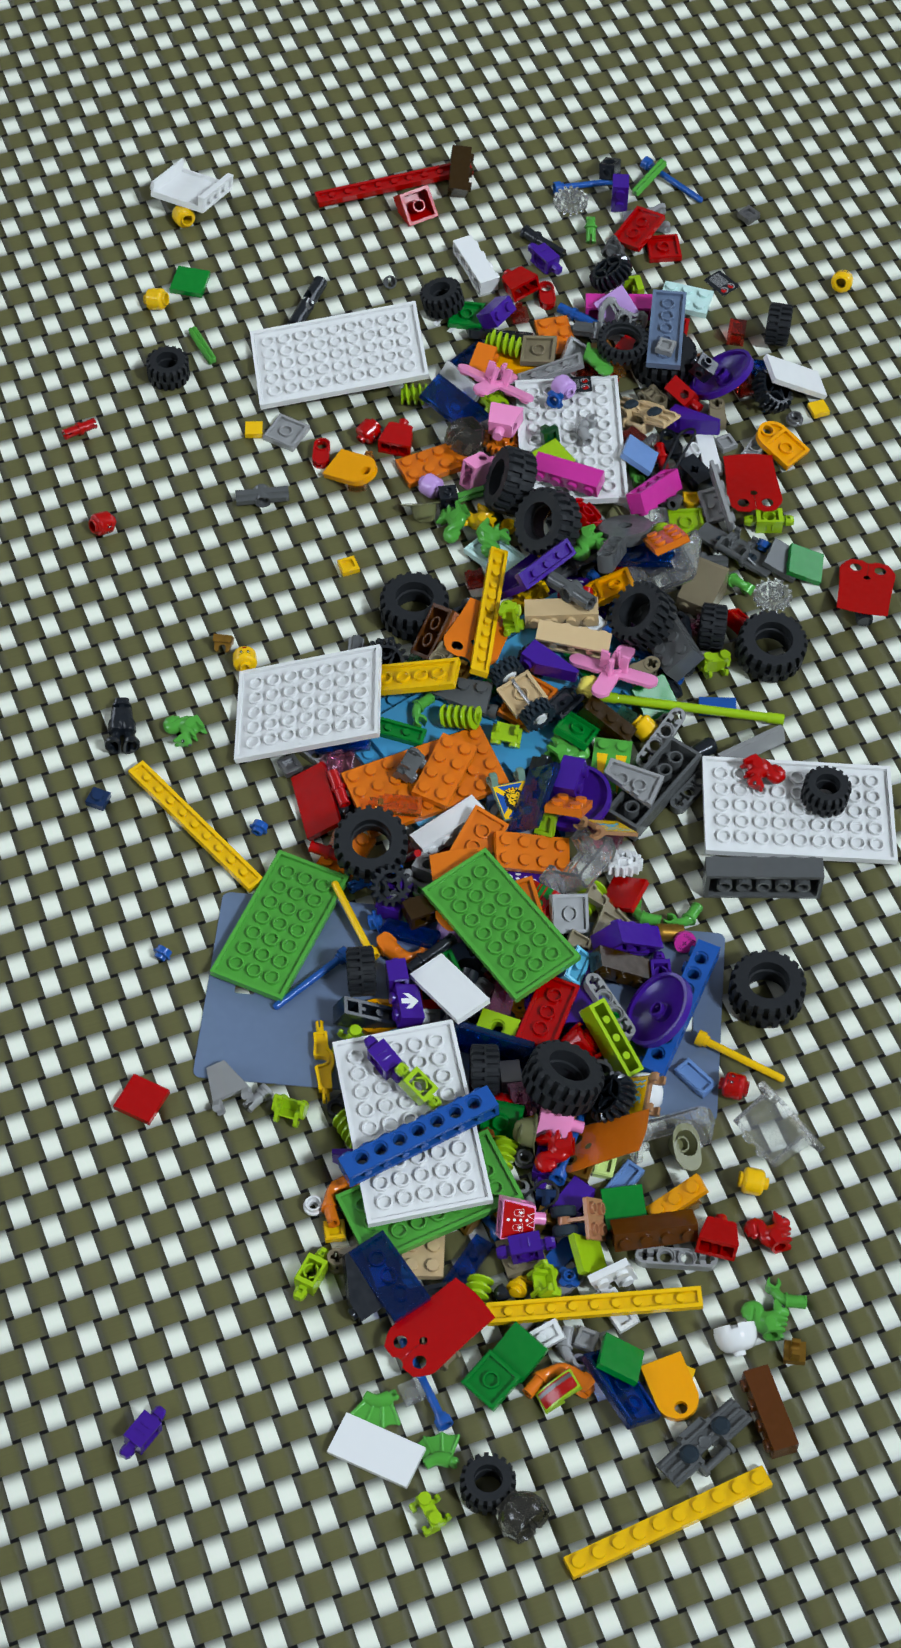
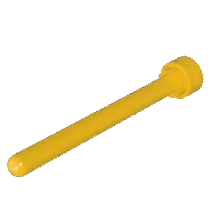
(352, 917)
(704, 1040)

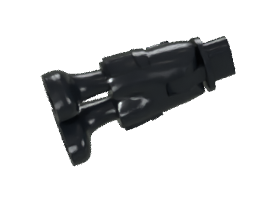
(121, 724)

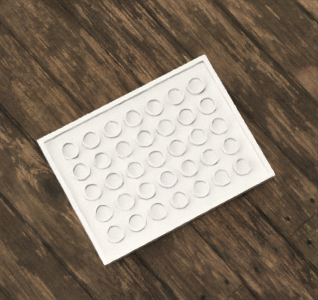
(308, 704)

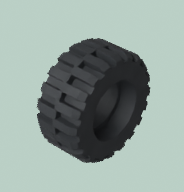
(661, 377)
(509, 479)
(533, 512)
(408, 589)
(775, 627)
(369, 820)
(767, 1010)
(563, 1078)

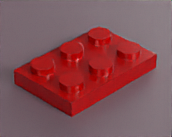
(639, 228)

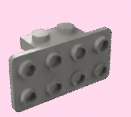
(714, 502)

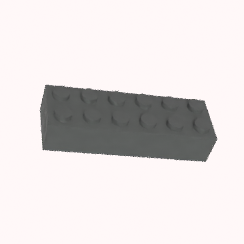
(678, 651)
(678, 765)
(763, 877)

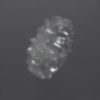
(570, 200)
(772, 595)

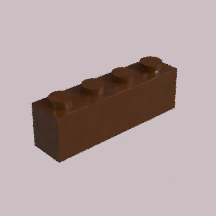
(653, 1230)
(769, 1412)

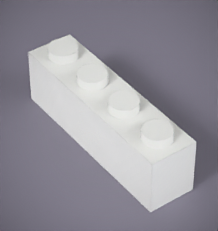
(476, 264)
(444, 828)

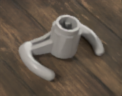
(621, 313)

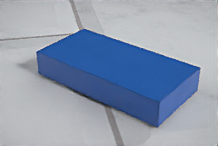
(717, 701)

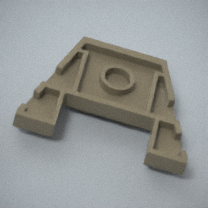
(605, 916)

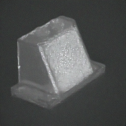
(584, 868)
(775, 1128)

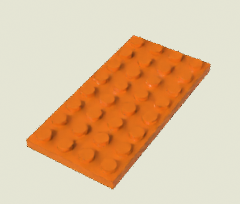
(377, 778)

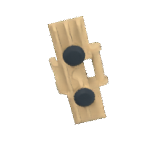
(651, 413)

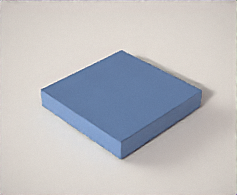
(639, 455)

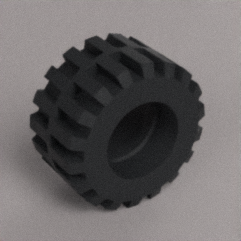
(442, 298)
(778, 324)
(168, 368)
(712, 626)
(823, 803)
(361, 971)
(484, 1067)
(481, 1467)

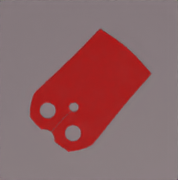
(748, 474)
(865, 595)
(446, 1321)

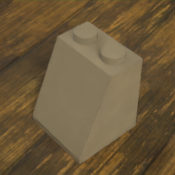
(706, 587)

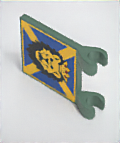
(507, 794)

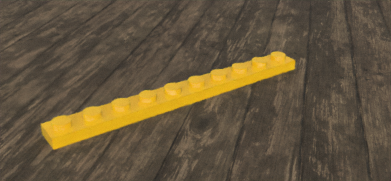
(488, 612)
(196, 826)
(596, 1305)
(667, 1522)

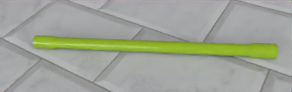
(769, 717)

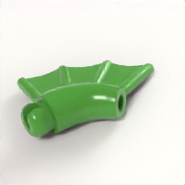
(378, 1409)
(440, 1450)

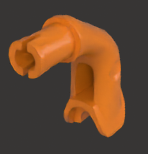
(388, 947)
(329, 1204)
(543, 1376)

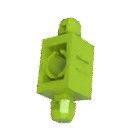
(768, 521)
(403, 1071)
(302, 1284)

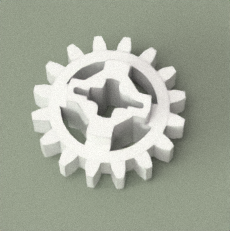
(625, 863)

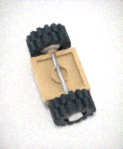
(522, 693)

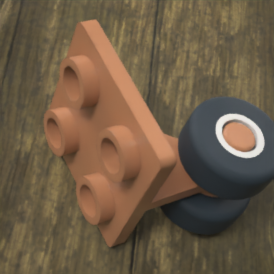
(593, 1218)

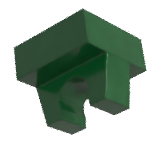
(549, 433)

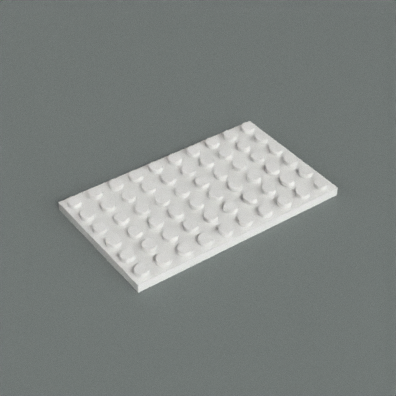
(338, 355)
(607, 435)
(778, 825)
(439, 1179)

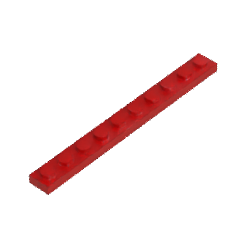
(383, 185)

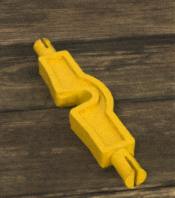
(324, 1070)

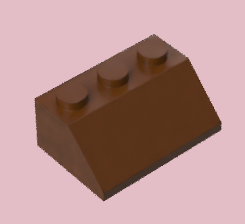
(433, 630)

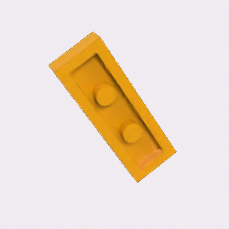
(680, 1196)

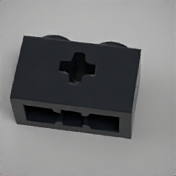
(694, 473)

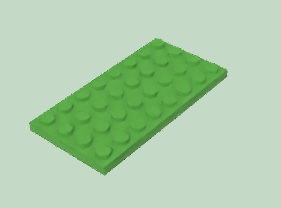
(501, 924)
(279, 926)
(419, 1231)

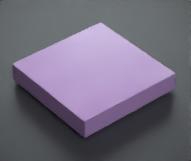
(623, 301)

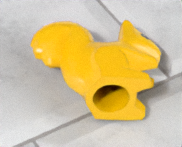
(477, 518)

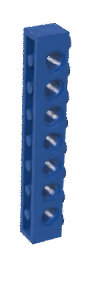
(708, 955)
(414, 1145)

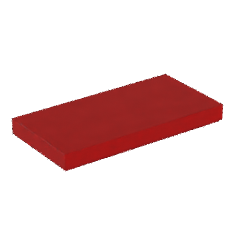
(316, 801)
(548, 1011)

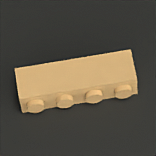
(559, 612)
(572, 639)

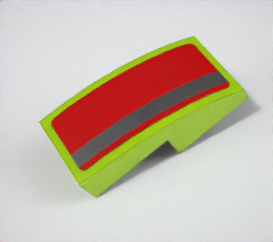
(558, 1390)

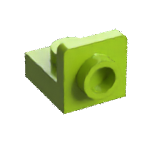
(634, 284)
(547, 825)

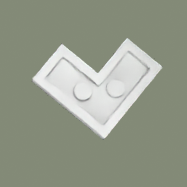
(620, 1272)

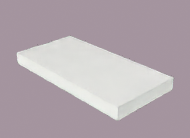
(795, 376)
(450, 988)
(376, 1450)

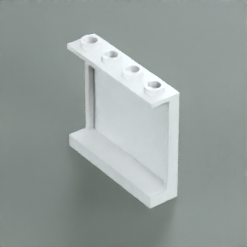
(190, 188)

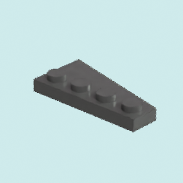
(468, 693)

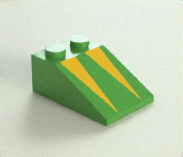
(610, 748)

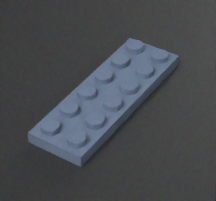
(666, 322)

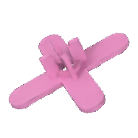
(495, 379)
(608, 675)

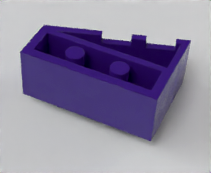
(629, 937)

